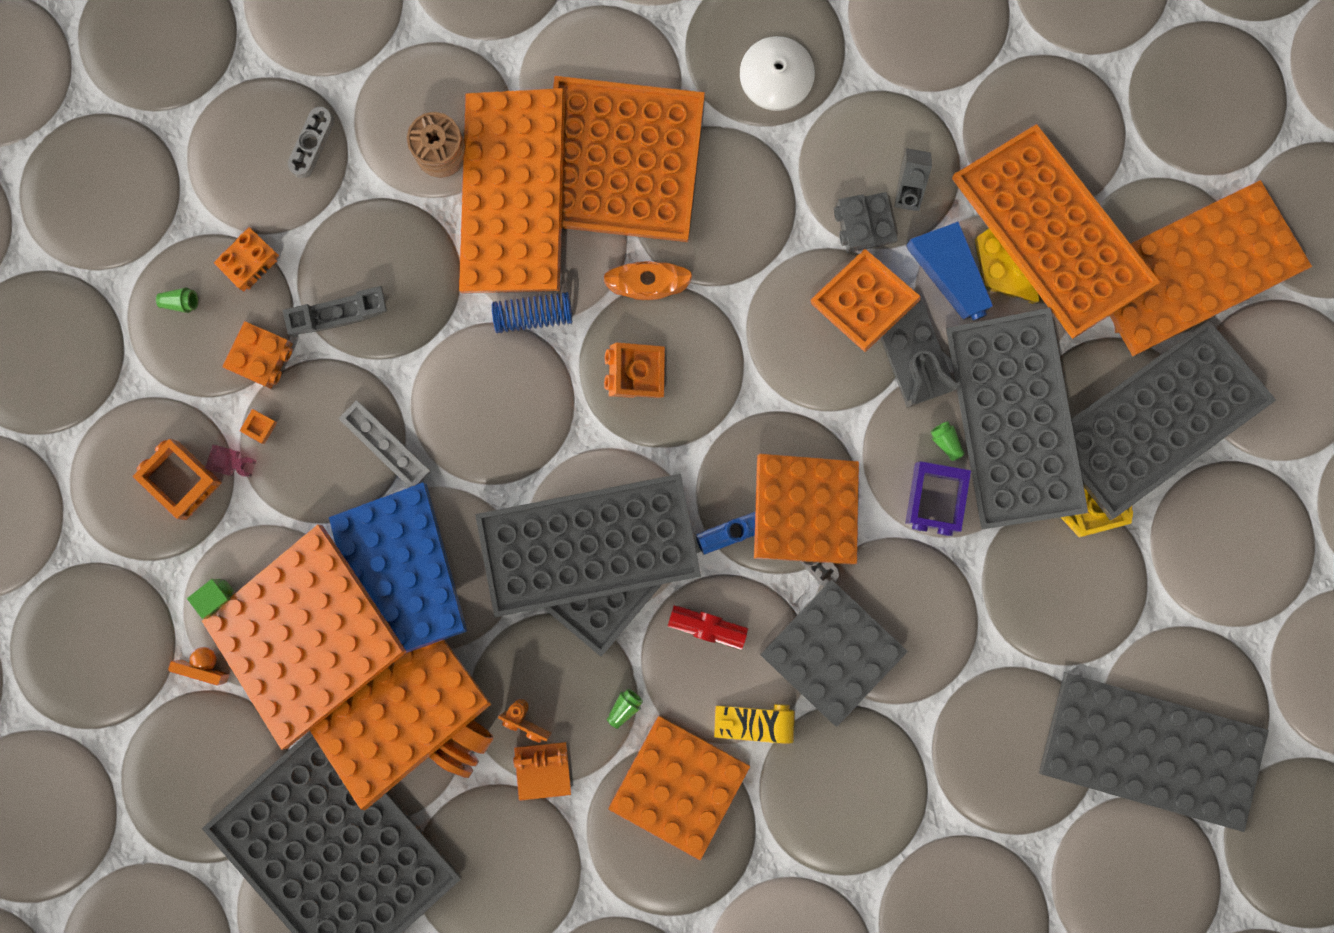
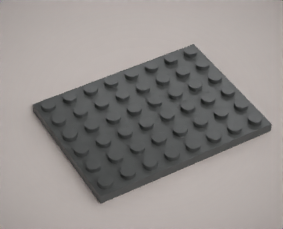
(323, 857)

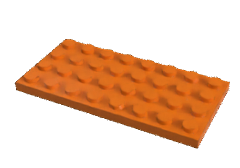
(512, 191)
(1055, 231)
(1210, 266)

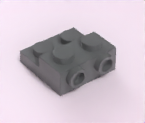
(865, 222)

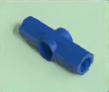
(720, 536)

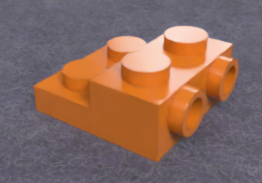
(258, 355)
(635, 370)

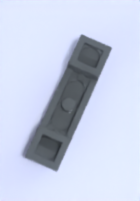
(335, 313)

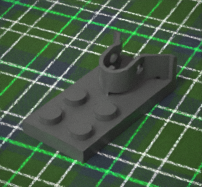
(917, 358)

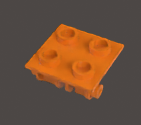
(245, 259)
(515, 717)
(542, 771)

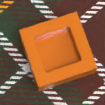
(258, 426)

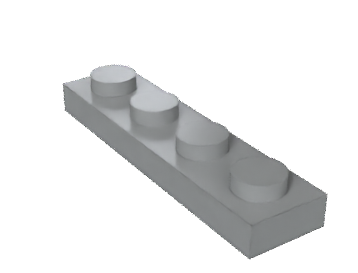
(384, 444)

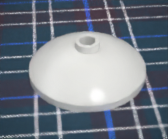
(773, 87)

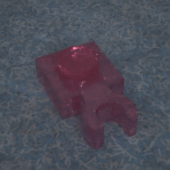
(227, 461)

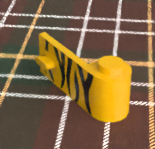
(755, 724)

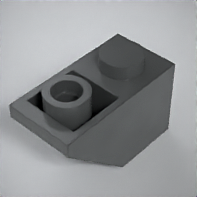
(913, 179)

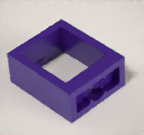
(942, 472)

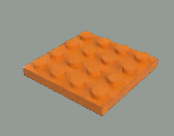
(806, 509)
(679, 787)

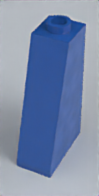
(952, 269)

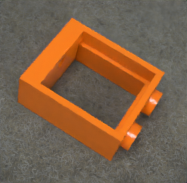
(194, 497)

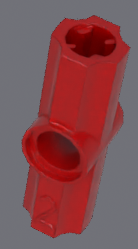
(708, 627)

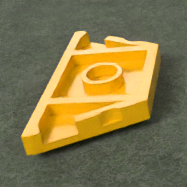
(1000, 271)
(1096, 519)

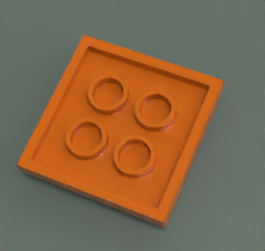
(865, 300)

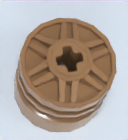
(441, 157)

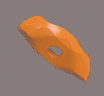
(668, 280)

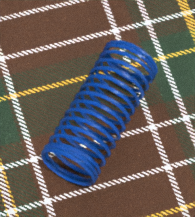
(499, 323)

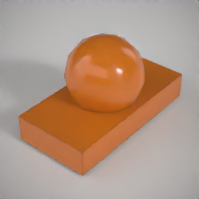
(200, 667)

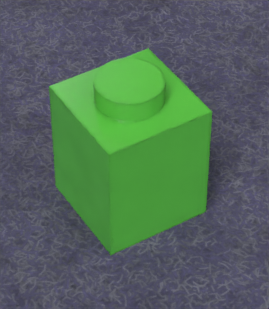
(210, 597)

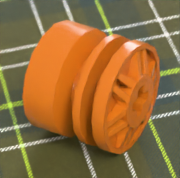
(457, 753)

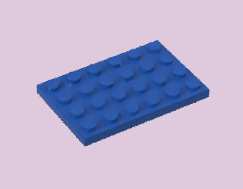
(402, 565)

